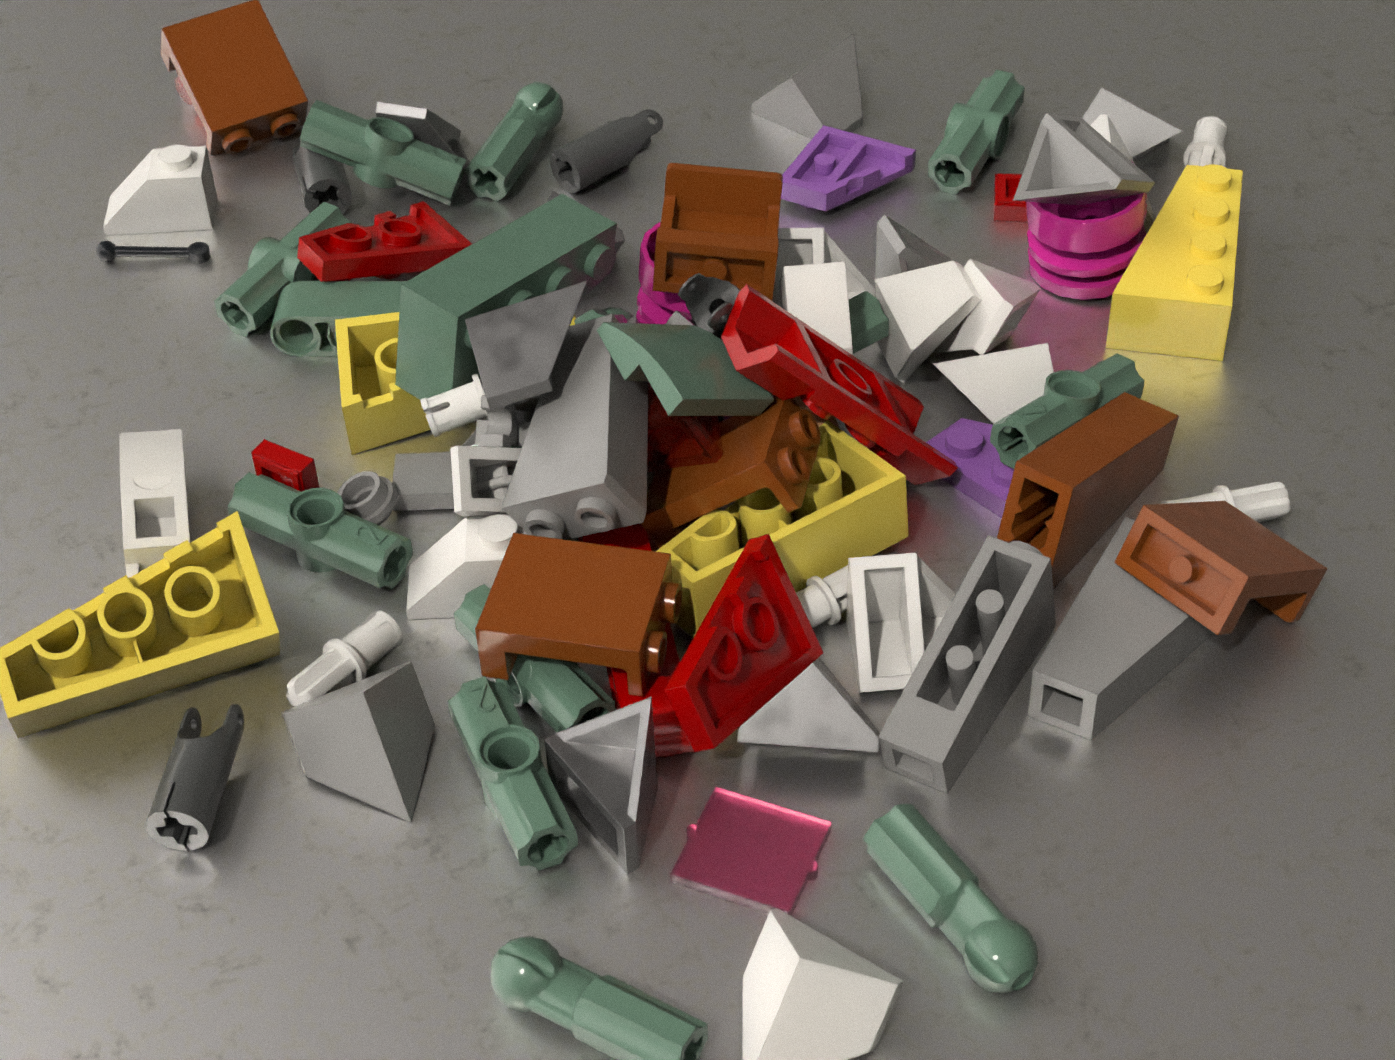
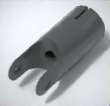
(603, 150)
(321, 179)
(709, 301)
(194, 781)

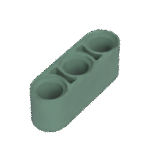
(308, 312)

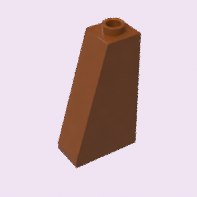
(1086, 479)

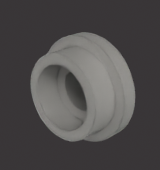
(369, 496)

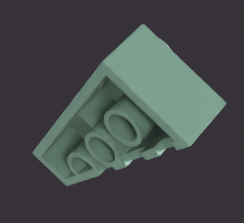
(524, 259)

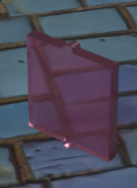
(751, 852)

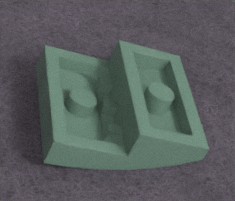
(685, 369)

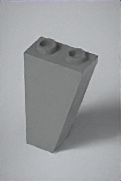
(584, 446)
(1109, 648)
(971, 664)

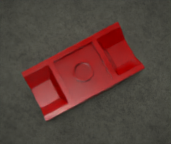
(799, 361)

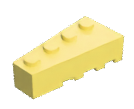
(1183, 274)
(371, 403)
(848, 511)
(144, 635)

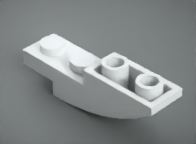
(152, 496)

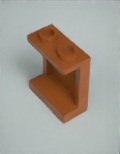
(235, 77)
(719, 227)
(757, 454)
(1215, 561)
(579, 607)

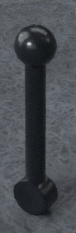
(196, 252)

